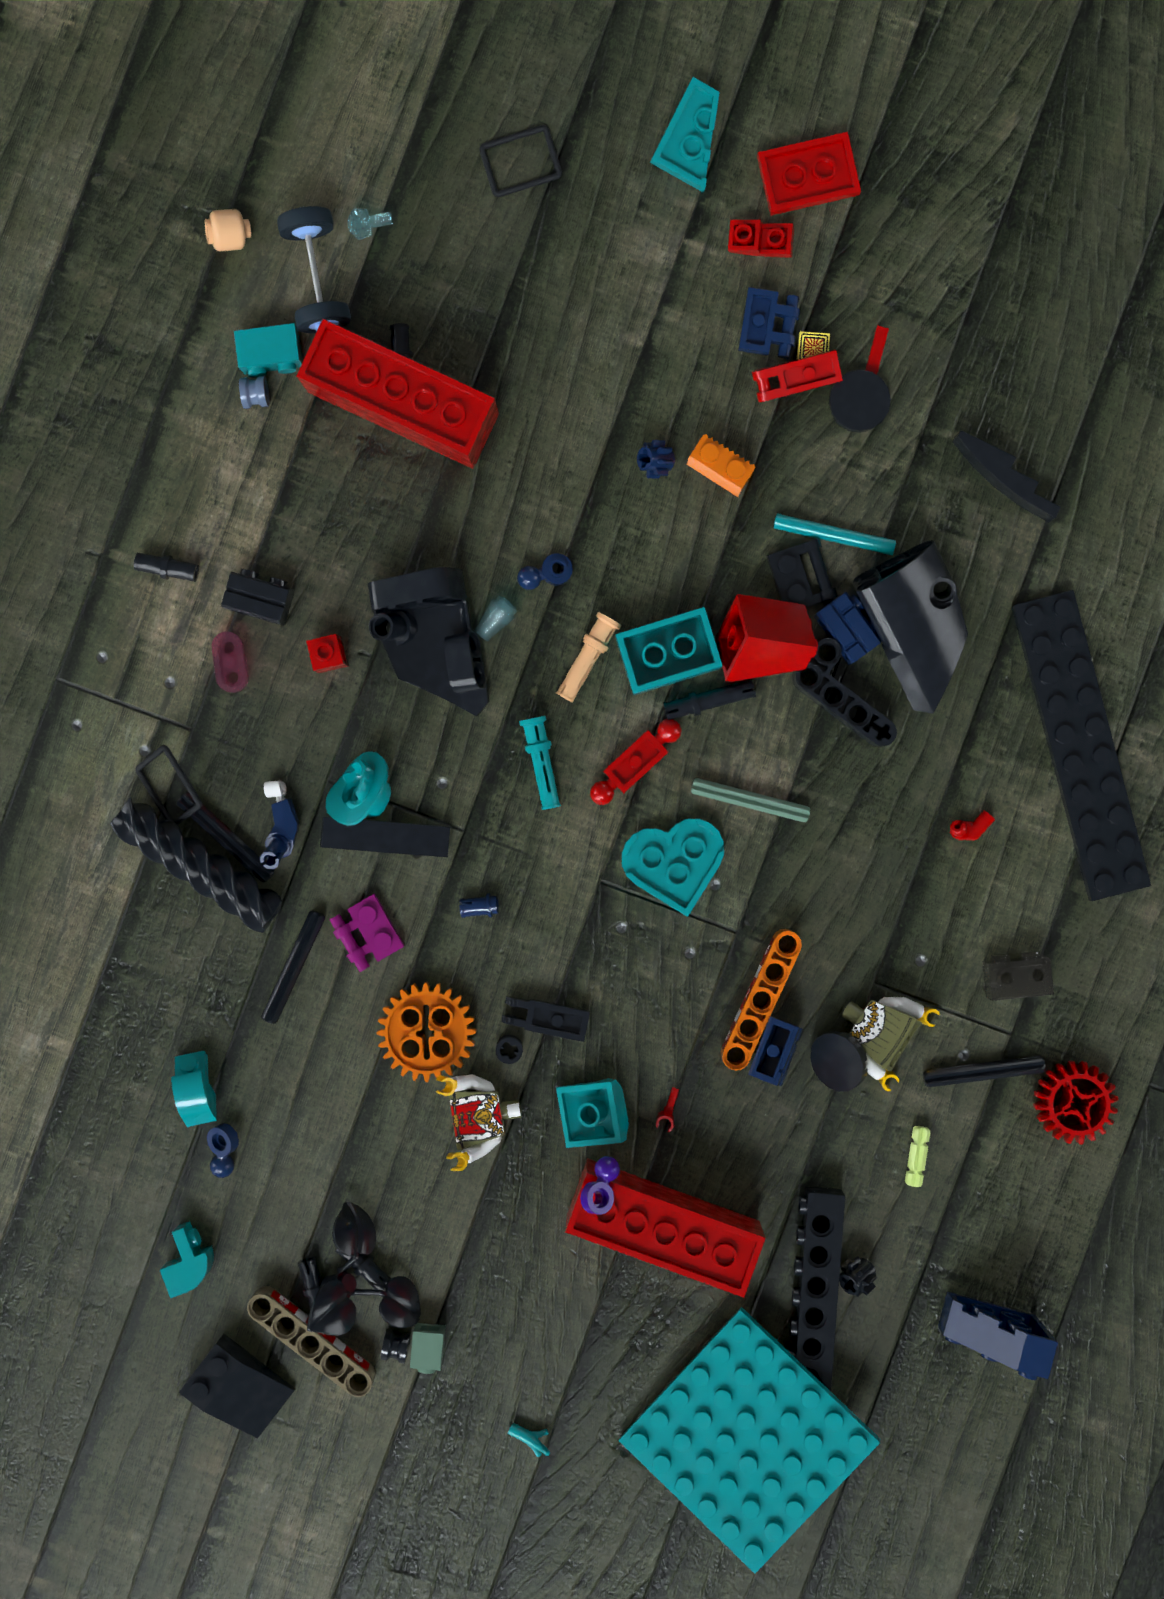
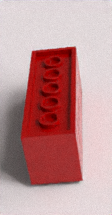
(398, 394)
(671, 1231)

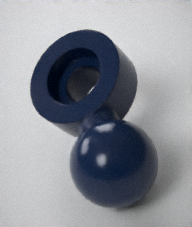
(531, 577)
(222, 1141)

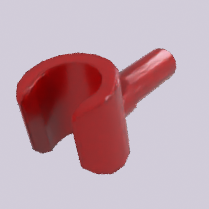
(668, 1110)

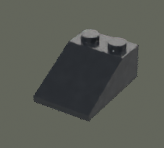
(237, 1388)

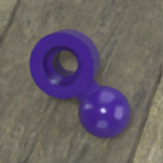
(606, 1170)

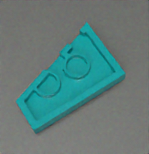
(688, 138)

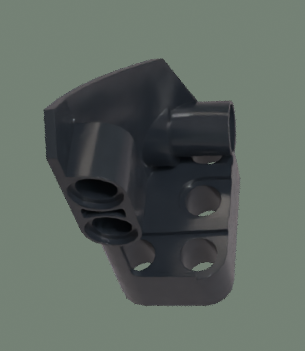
(917, 626)
(431, 634)

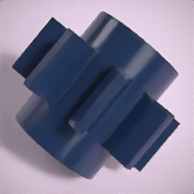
(655, 459)

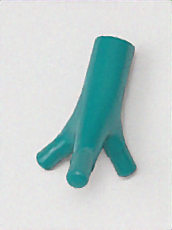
(530, 1438)

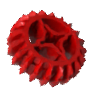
(1099, 1094)

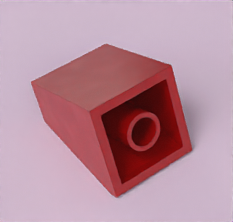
(765, 638)

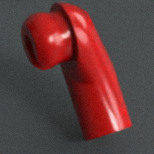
(971, 830)

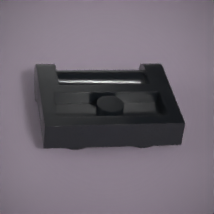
(791, 576)

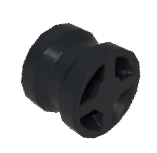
(395, 1346)

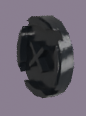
(859, 401)
(839, 1060)

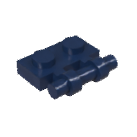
(759, 319)

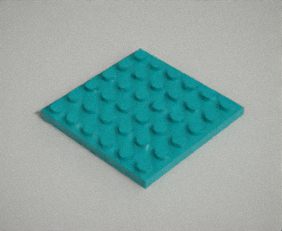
(749, 1440)

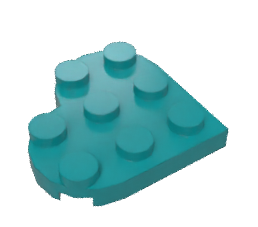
(674, 863)

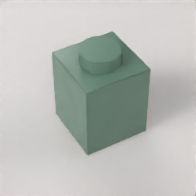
(427, 1347)

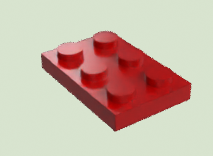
(808, 173)

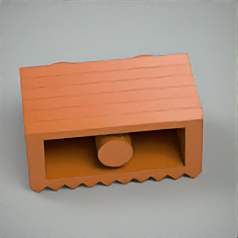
(720, 465)

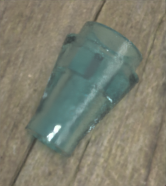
(496, 617)

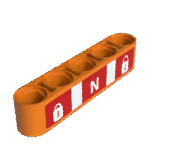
(760, 1015)

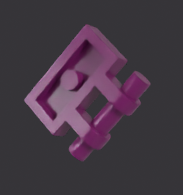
(375, 928)

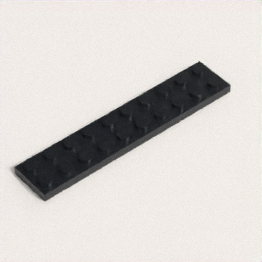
(1081, 746)

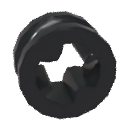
(513, 1040)

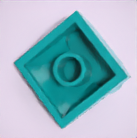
(593, 1113)

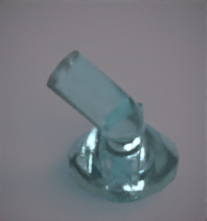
(361, 224)

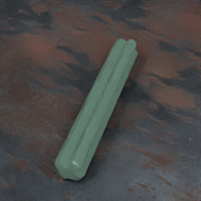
(750, 800)

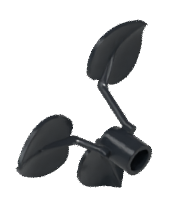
(332, 1309)

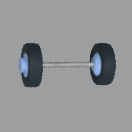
(307, 224)

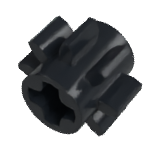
(857, 1276)

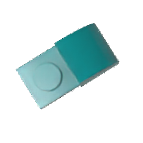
(192, 1090)
(192, 1267)

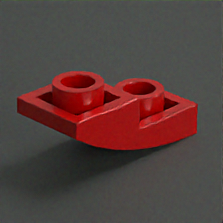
(760, 239)

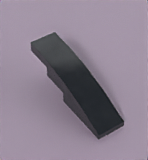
(996, 469)
(386, 837)

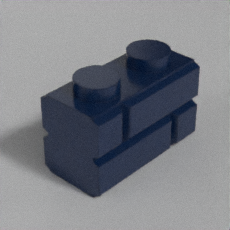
(848, 626)
(775, 1051)

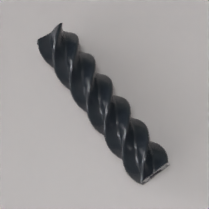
(189, 861)

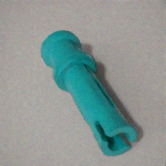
(538, 746)

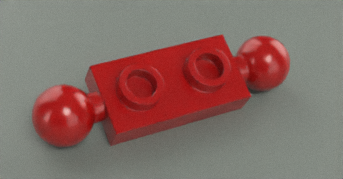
(635, 761)

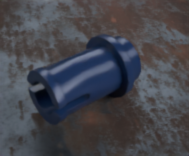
(479, 906)

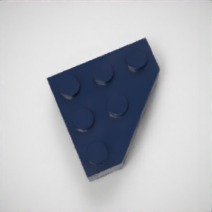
(999, 1334)

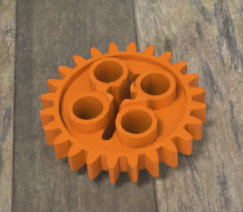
(399, 1031)

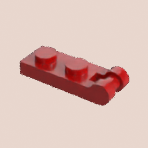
(798, 375)

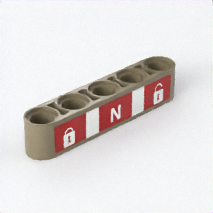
(318, 1355)

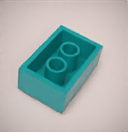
(668, 651)

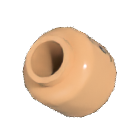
(227, 230)

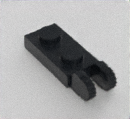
(549, 1018)

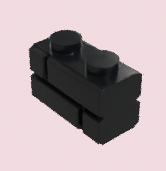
(257, 597)

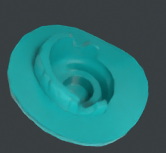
(360, 790)

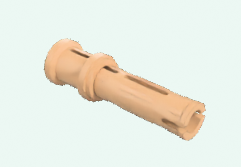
(594, 645)

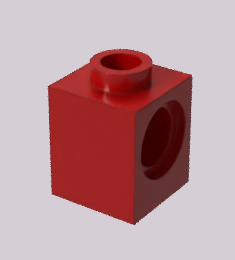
(327, 653)

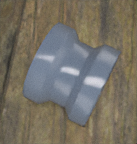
(254, 392)

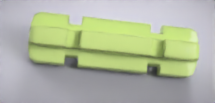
(917, 1156)

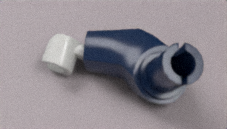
(284, 833)

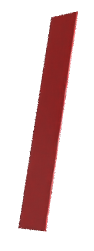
(877, 349)

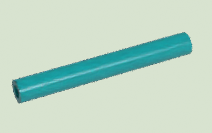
(834, 534)

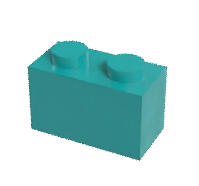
(269, 349)

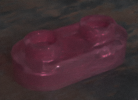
(231, 662)

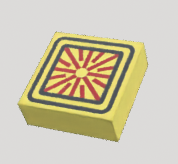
(812, 343)

